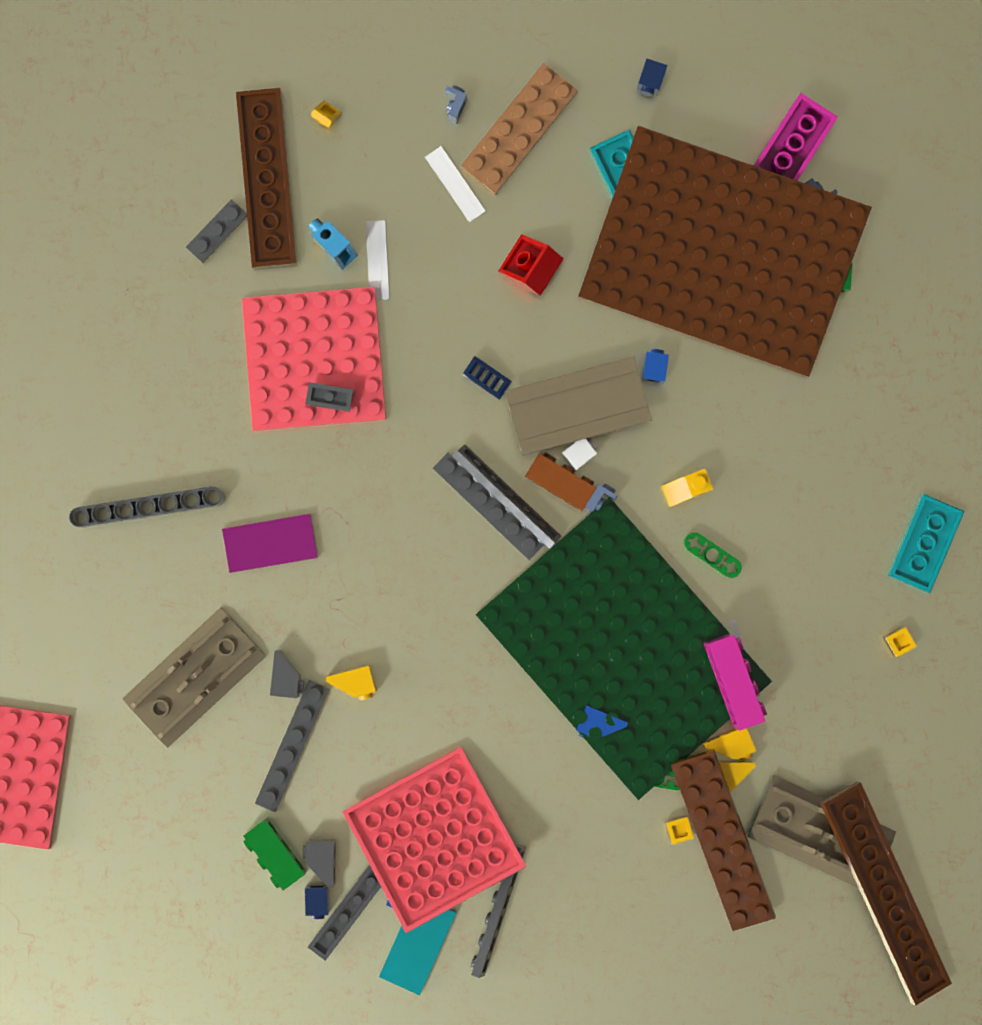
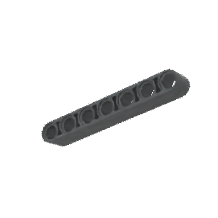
(136, 507)

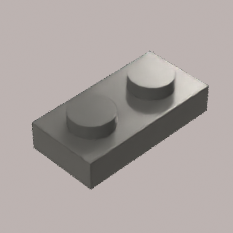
(329, 397)

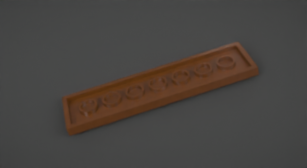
(266, 178)
(723, 840)

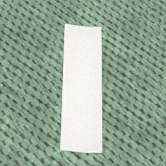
(455, 184)
(377, 258)

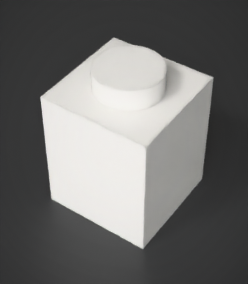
(580, 453)

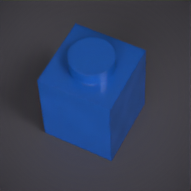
(655, 366)

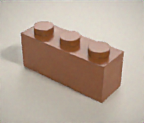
(561, 481)

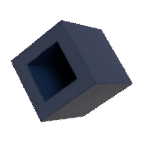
(651, 77)
(317, 901)

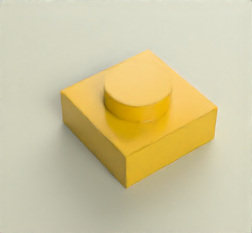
(326, 113)
(900, 642)
(679, 830)

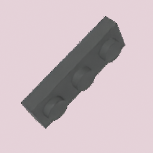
(217, 231)

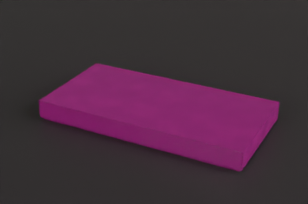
(269, 543)

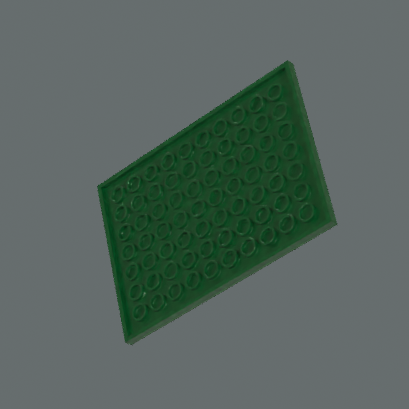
(619, 633)

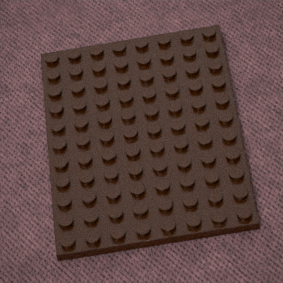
(724, 251)

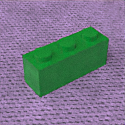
(274, 854)

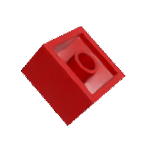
(531, 264)

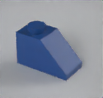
(597, 719)

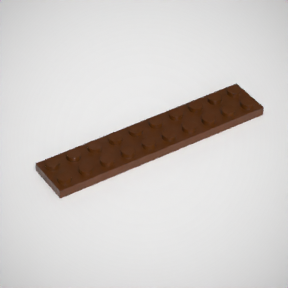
(886, 893)

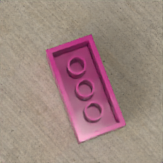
(796, 138)
(734, 681)

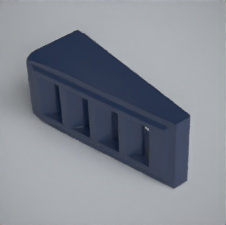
(467, 374)

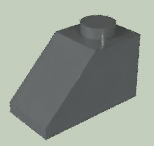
(285, 677)
(321, 859)

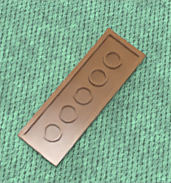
(519, 128)

